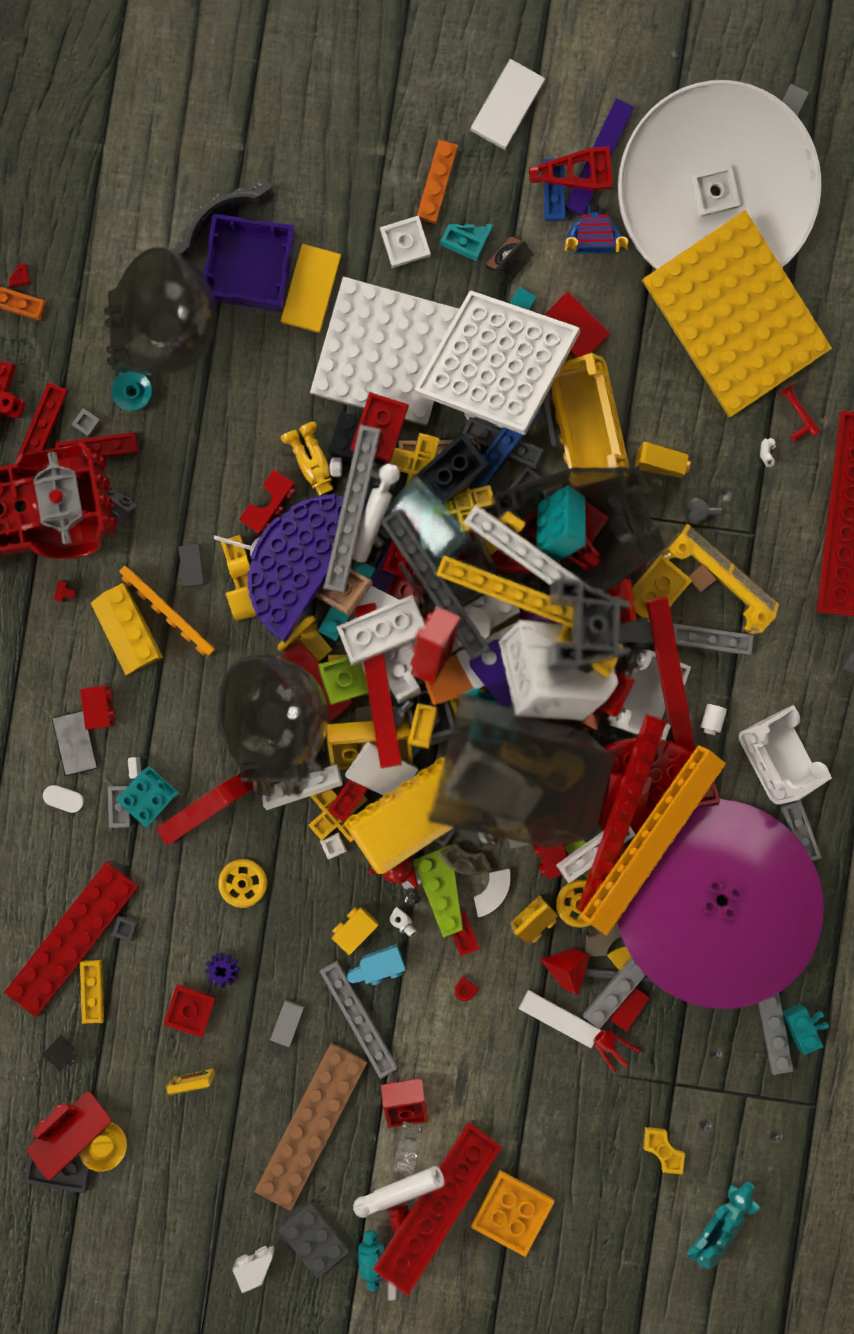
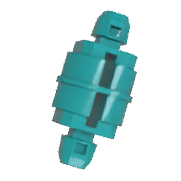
(368, 1255)

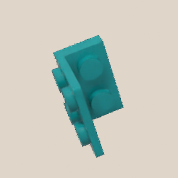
(147, 796)

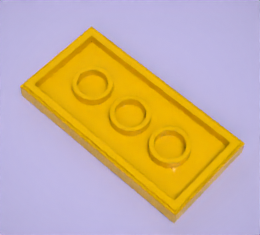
(311, 288)

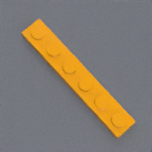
(160, 606)

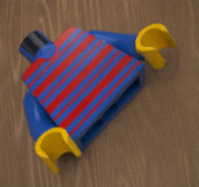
(595, 234)

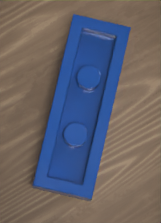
(554, 197)

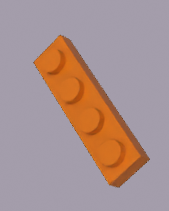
(437, 181)

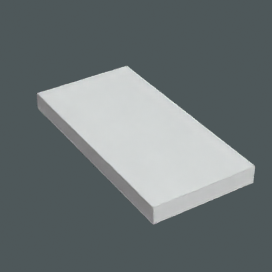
(507, 104)
(381, 630)

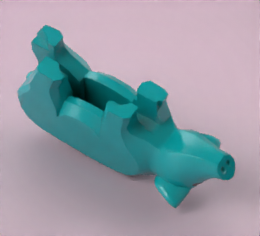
(724, 1226)

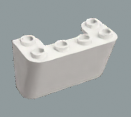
(646, 693)

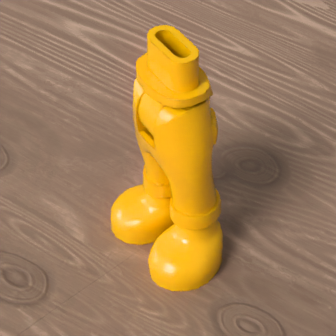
(315, 469)

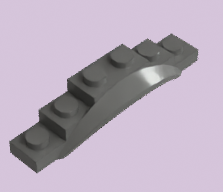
(218, 205)

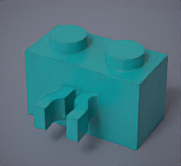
(803, 1028)

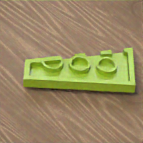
(441, 890)

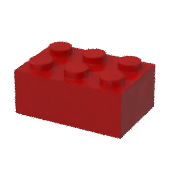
(434, 645)

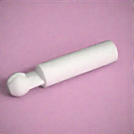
(375, 512)
(399, 1192)

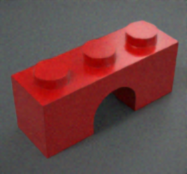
(260, 518)

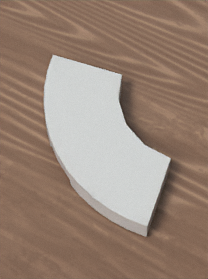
(494, 893)

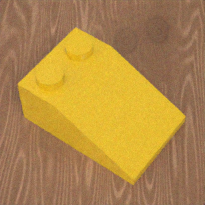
(534, 920)

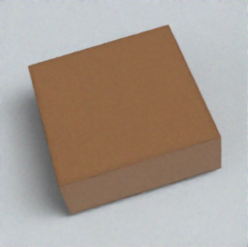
(701, 578)

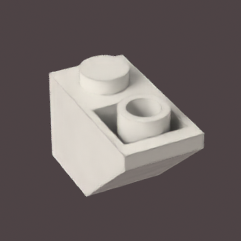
(253, 1268)

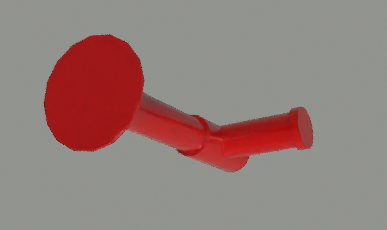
(809, 424)

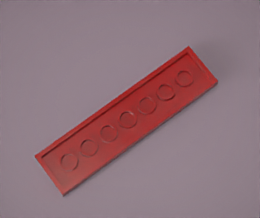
(71, 939)
(437, 1210)

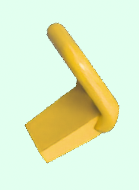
(309, 637)

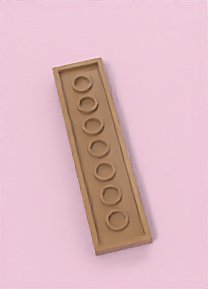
(310, 1126)

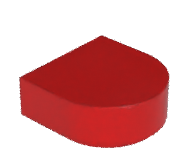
(465, 989)

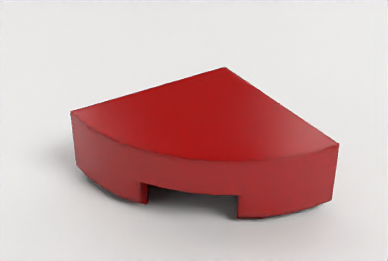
(20, 276)

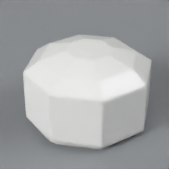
(336, 467)

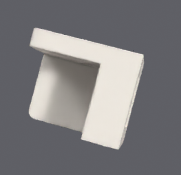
(406, 689)

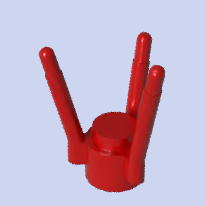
(588, 559)
(605, 1042)

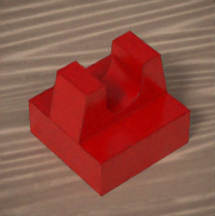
(62, 592)

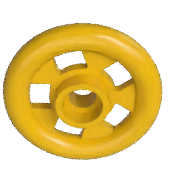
(233, 869)
(564, 911)

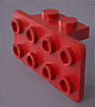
(67, 1134)

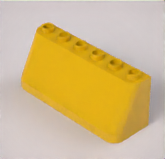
(588, 414)
(398, 821)

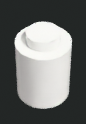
(713, 719)

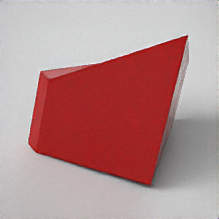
(568, 968)

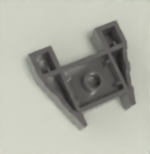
(593, 625)

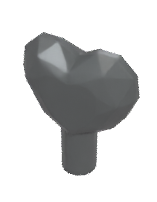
(700, 511)
(400, 711)

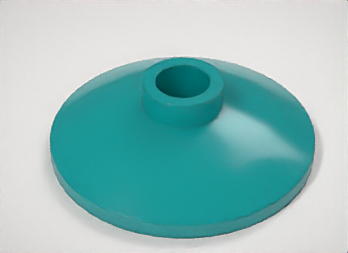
(131, 381)

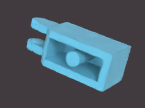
(378, 966)

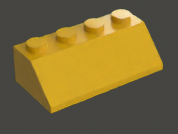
(126, 629)
(348, 740)

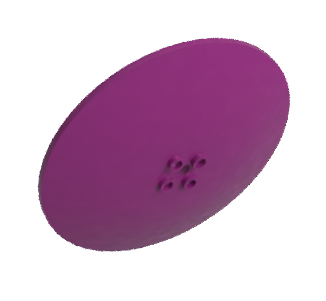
(733, 951)

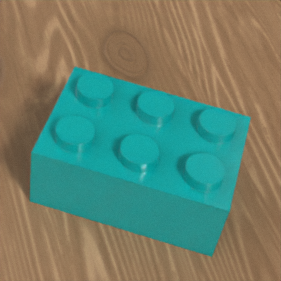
(561, 523)

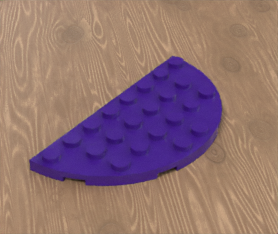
(293, 562)

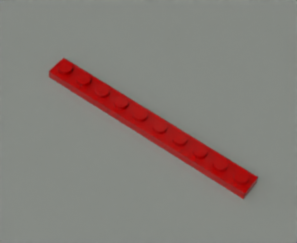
(624, 806)

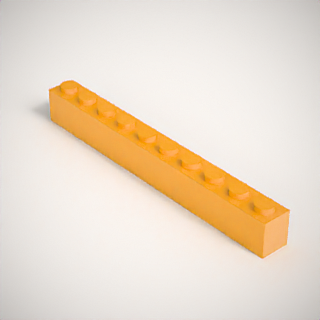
(652, 839)

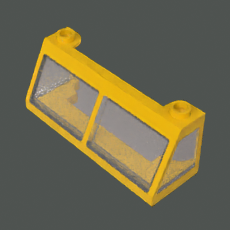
(761, 606)

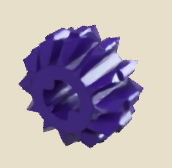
(222, 977)

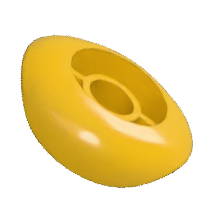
(105, 1150)

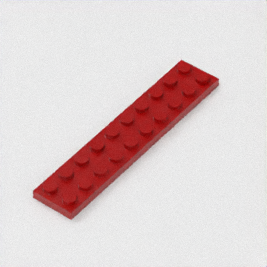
(837, 565)

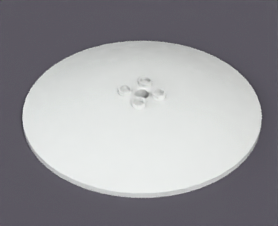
(725, 139)

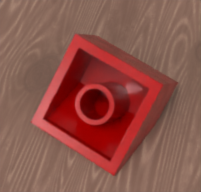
(404, 1102)

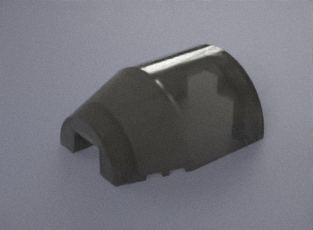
(623, 541)

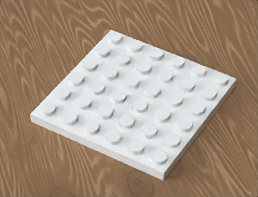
(380, 346)
(497, 361)

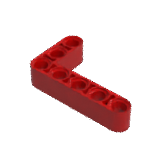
(203, 809)

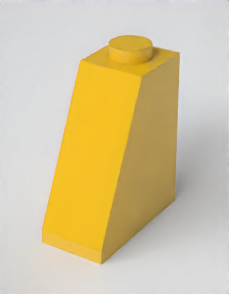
(661, 460)

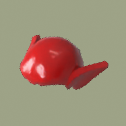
(401, 873)

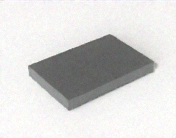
(71, 1178)

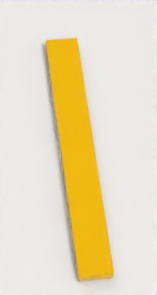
(504, 590)

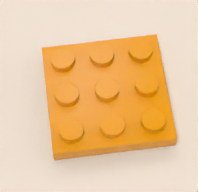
(512, 1213)

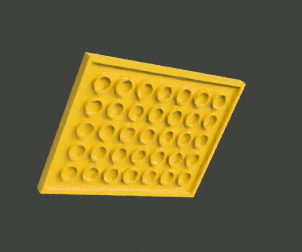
(737, 313)

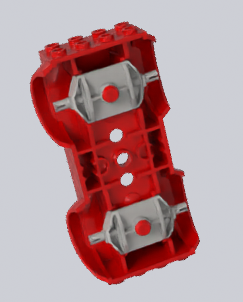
(64, 501)

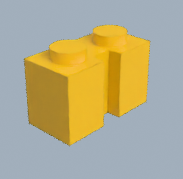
(354, 930)

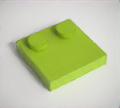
(343, 680)

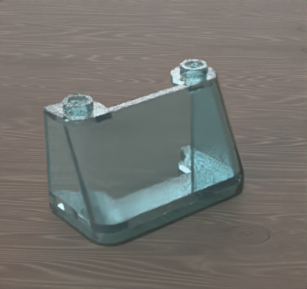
(430, 522)

